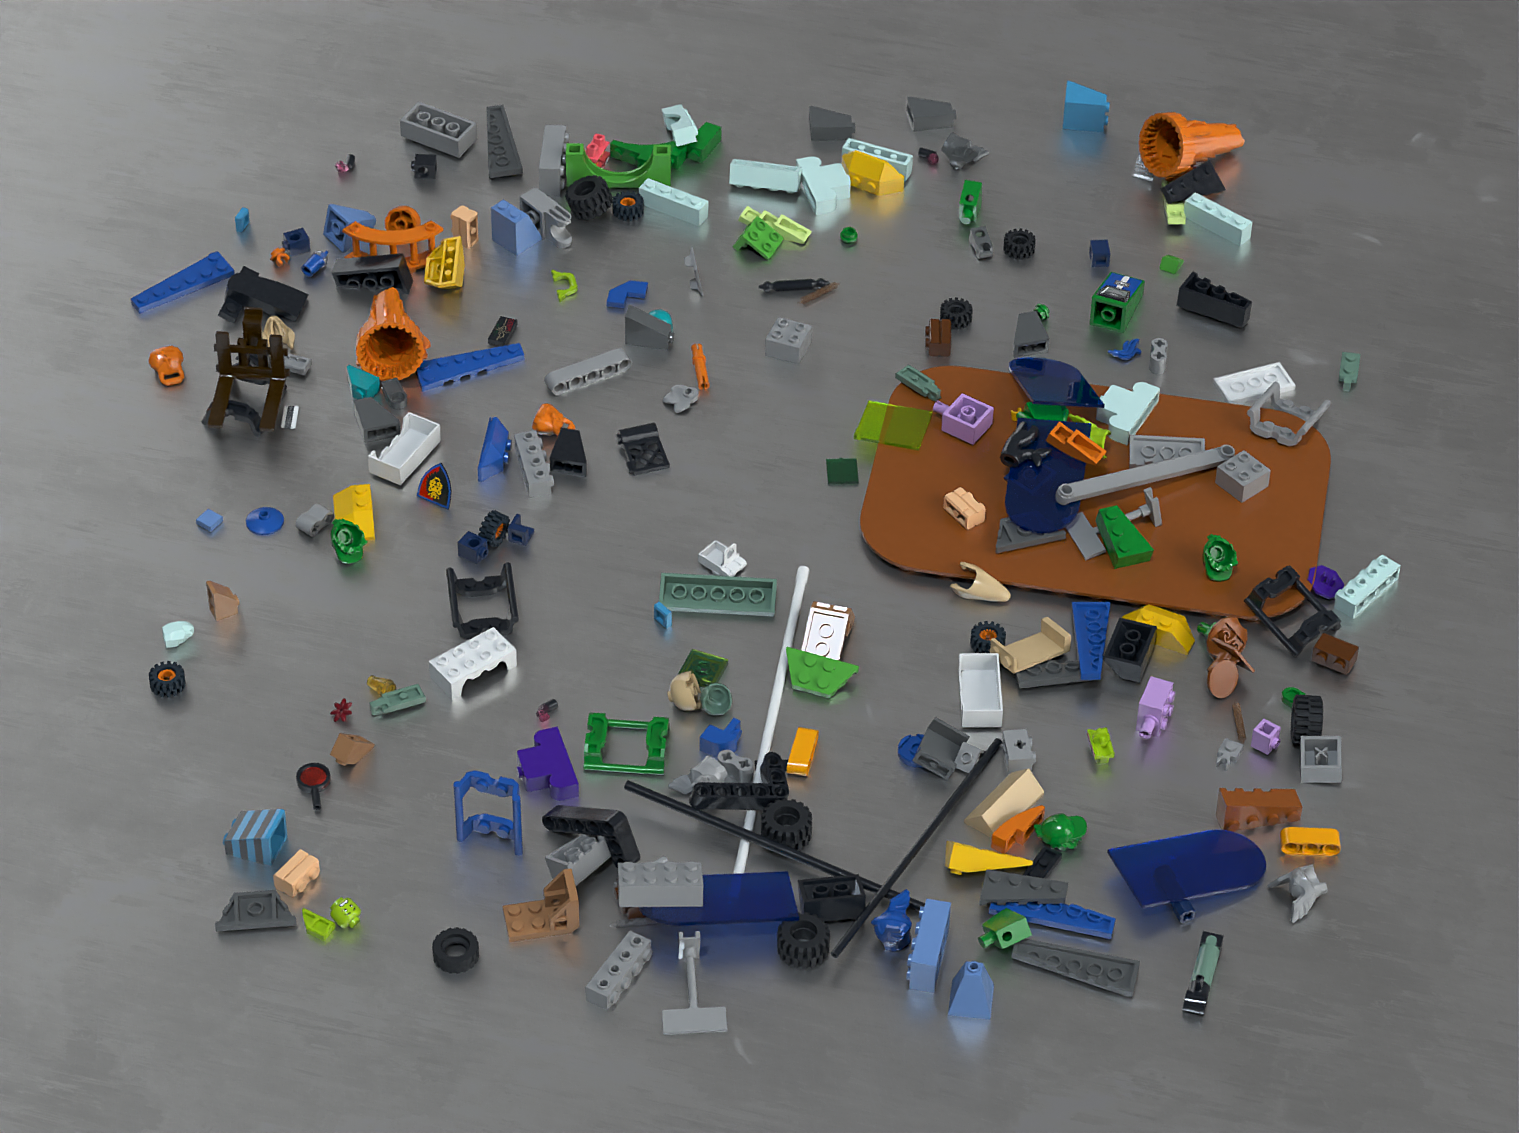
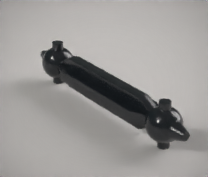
(787, 285)

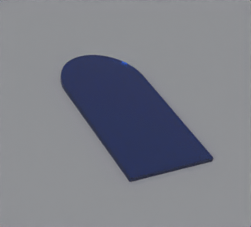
(1053, 383)
(1033, 489)
(1189, 866)
(734, 900)

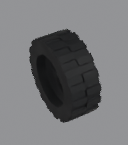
(455, 964)

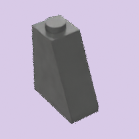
(929, 114)
(829, 125)
(646, 330)
(1030, 336)
(374, 420)

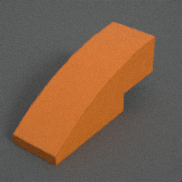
(1075, 444)
(1017, 829)

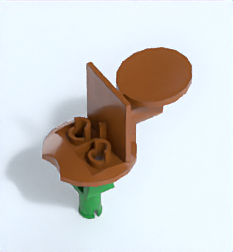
(1224, 645)

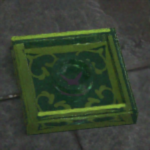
(705, 667)

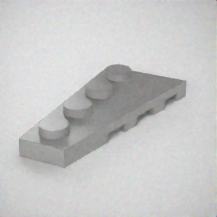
(1153, 449)

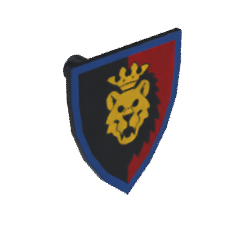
(436, 486)

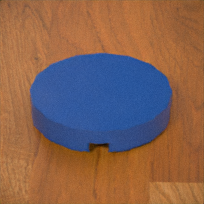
(907, 748)

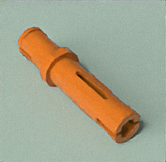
(699, 361)

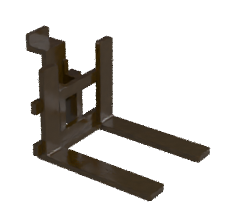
(250, 344)

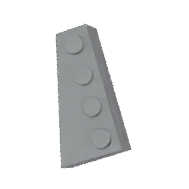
(581, 854)

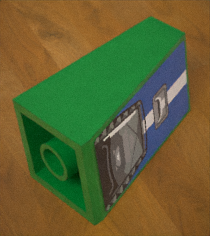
(1116, 302)

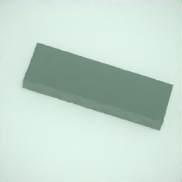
(718, 594)

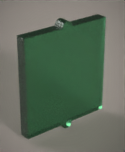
(842, 471)

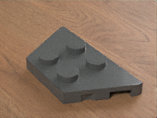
(1013, 537)
(255, 911)

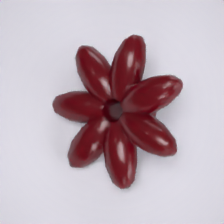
(341, 710)

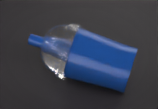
(315, 263)

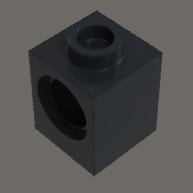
(424, 166)

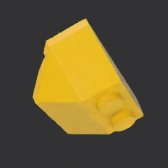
(872, 173)
(446, 264)
(356, 506)
(1172, 628)

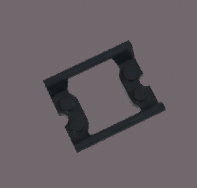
(243, 411)
(486, 587)
(1310, 627)

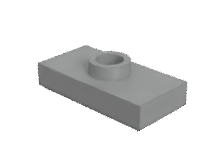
(297, 363)

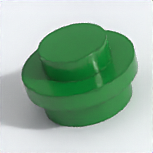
(848, 235)
(1042, 311)

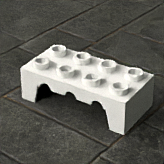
(407, 450)
(470, 660)
(980, 690)

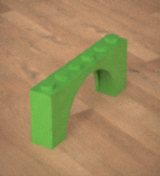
(655, 168)

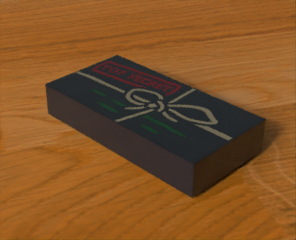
(502, 331)

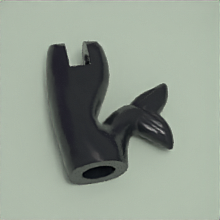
(1012, 452)

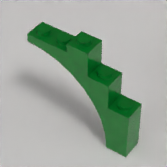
(707, 139)

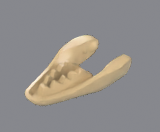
(276, 326)
(983, 587)

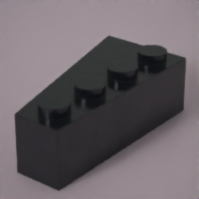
(373, 272)
(1213, 301)

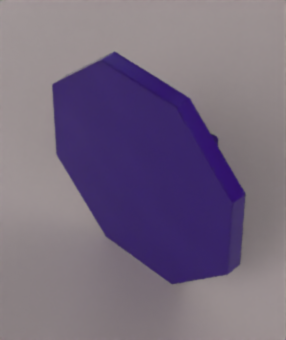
(1326, 581)

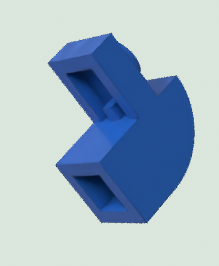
(716, 740)

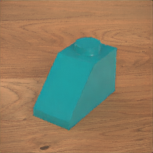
(362, 383)

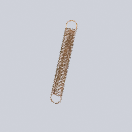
(818, 293)
(1237, 725)

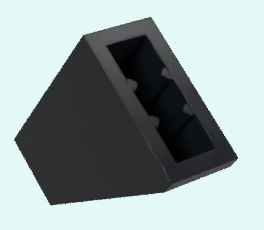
(568, 454)

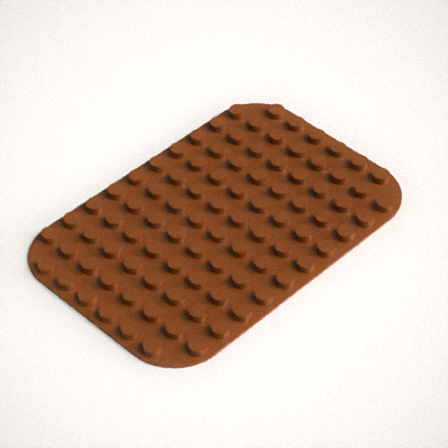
(1269, 531)

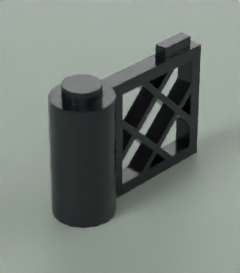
(639, 438)

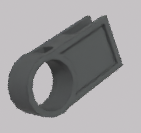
(393, 390)

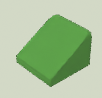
(1171, 264)

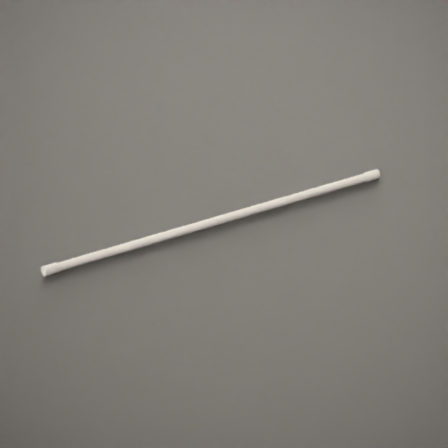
(801, 581)

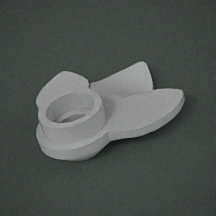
(681, 397)

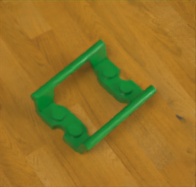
(655, 744)

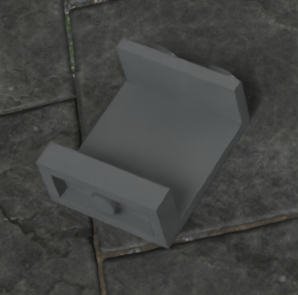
(940, 748)

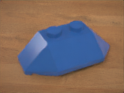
(494, 450)

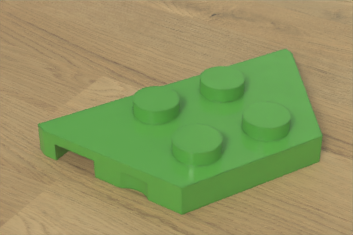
(817, 673)

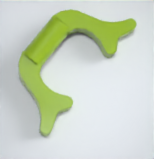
(572, 281)

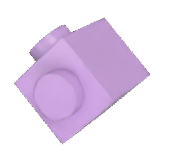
(1266, 736)

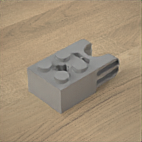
(547, 217)

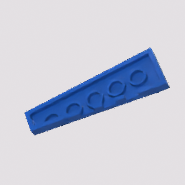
(191, 279)
(437, 371)
(1090, 631)
(1062, 916)

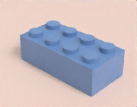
(928, 945)

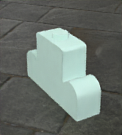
(823, 184)
(1127, 409)

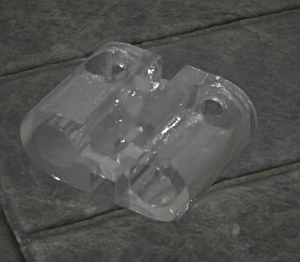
(1141, 171)

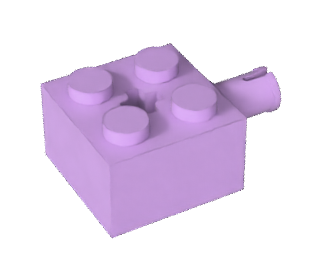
(965, 418)
(1155, 707)

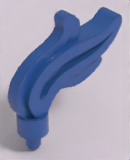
(1128, 350)

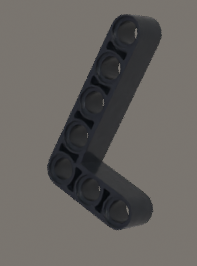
(744, 795)
(599, 822)

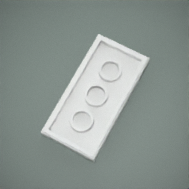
(1252, 383)

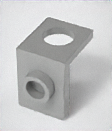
(967, 757)

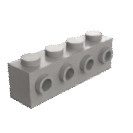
(533, 463)
(618, 970)

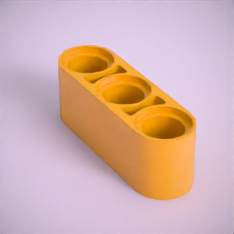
(802, 751)
(1310, 841)

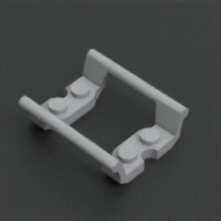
(1283, 434)

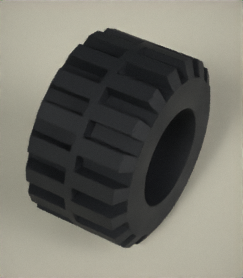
(589, 197)
(1306, 717)
(787, 813)
(803, 952)

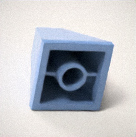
(340, 217)
(971, 992)

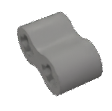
(1158, 356)
(314, 519)
(737, 767)

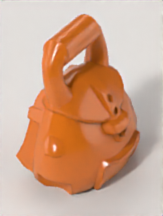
(167, 362)
(550, 421)

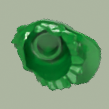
(347, 541)
(1218, 558)
(1061, 831)

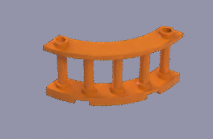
(394, 238)

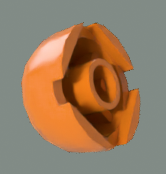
(402, 218)

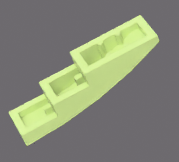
(1174, 211)
(783, 225)

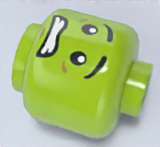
(345, 912)

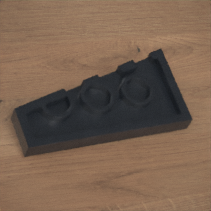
(1199, 180)

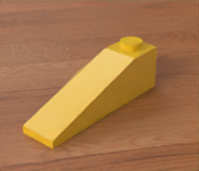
(971, 859)

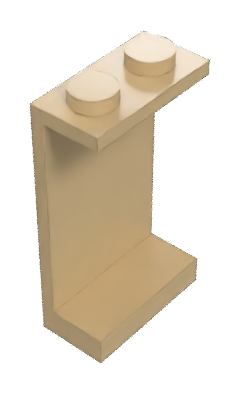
(1034, 649)

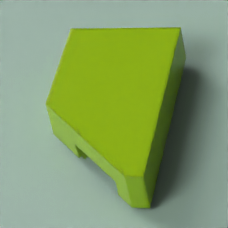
(317, 925)

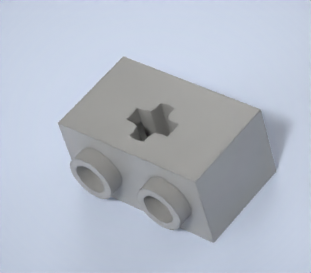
(1017, 750)

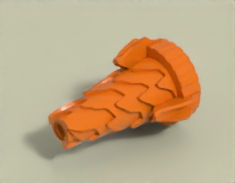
(1174, 144)
(390, 341)

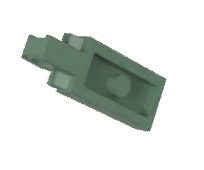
(1349, 369)
(918, 382)
(398, 700)

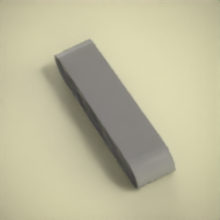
(588, 371)

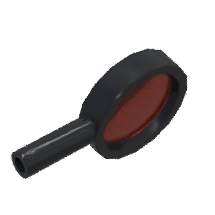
(313, 779)

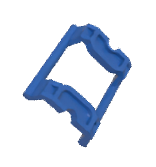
(485, 822)

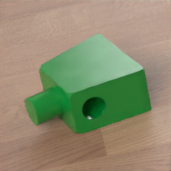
(970, 209)
(1004, 929)

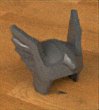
(961, 151)

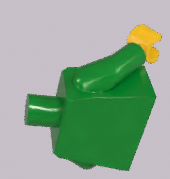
(1039, 411)

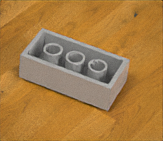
(438, 129)
(553, 160)
(660, 884)

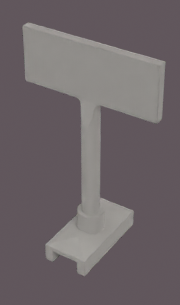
(1086, 536)
(694, 1018)

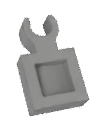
(1229, 752)

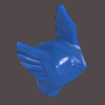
(894, 925)

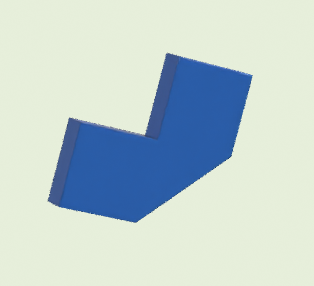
(618, 295)

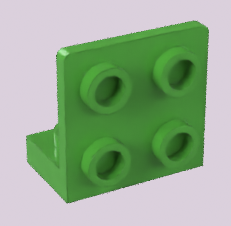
(759, 237)

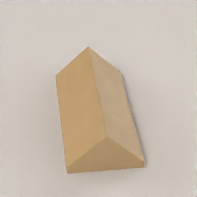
(1008, 799)

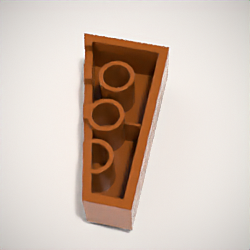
(1256, 808)

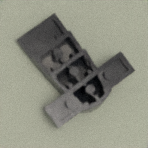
(251, 290)

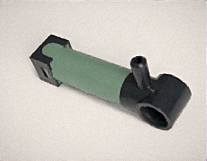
(1203, 973)

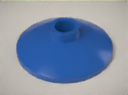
(264, 520)

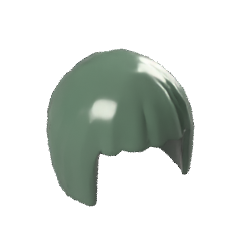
(716, 699)

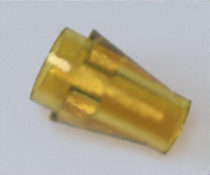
(381, 685)

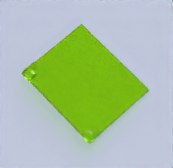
(893, 425)

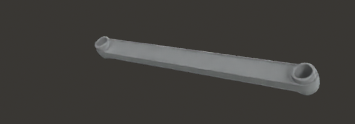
(1143, 475)

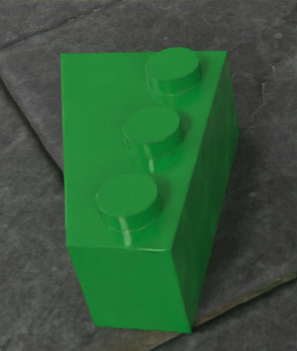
(1122, 539)

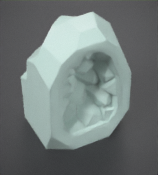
(176, 633)

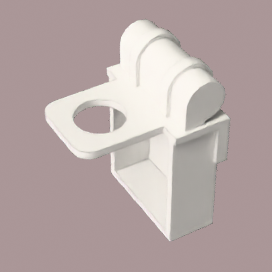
(722, 559)

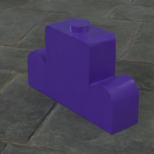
(548, 766)

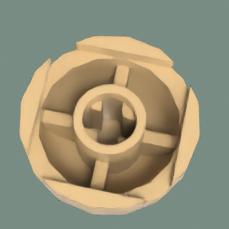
(684, 692)

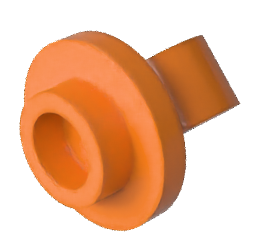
(279, 254)

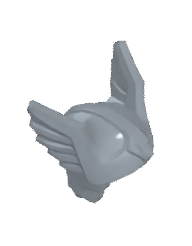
(706, 771)
(1303, 887)

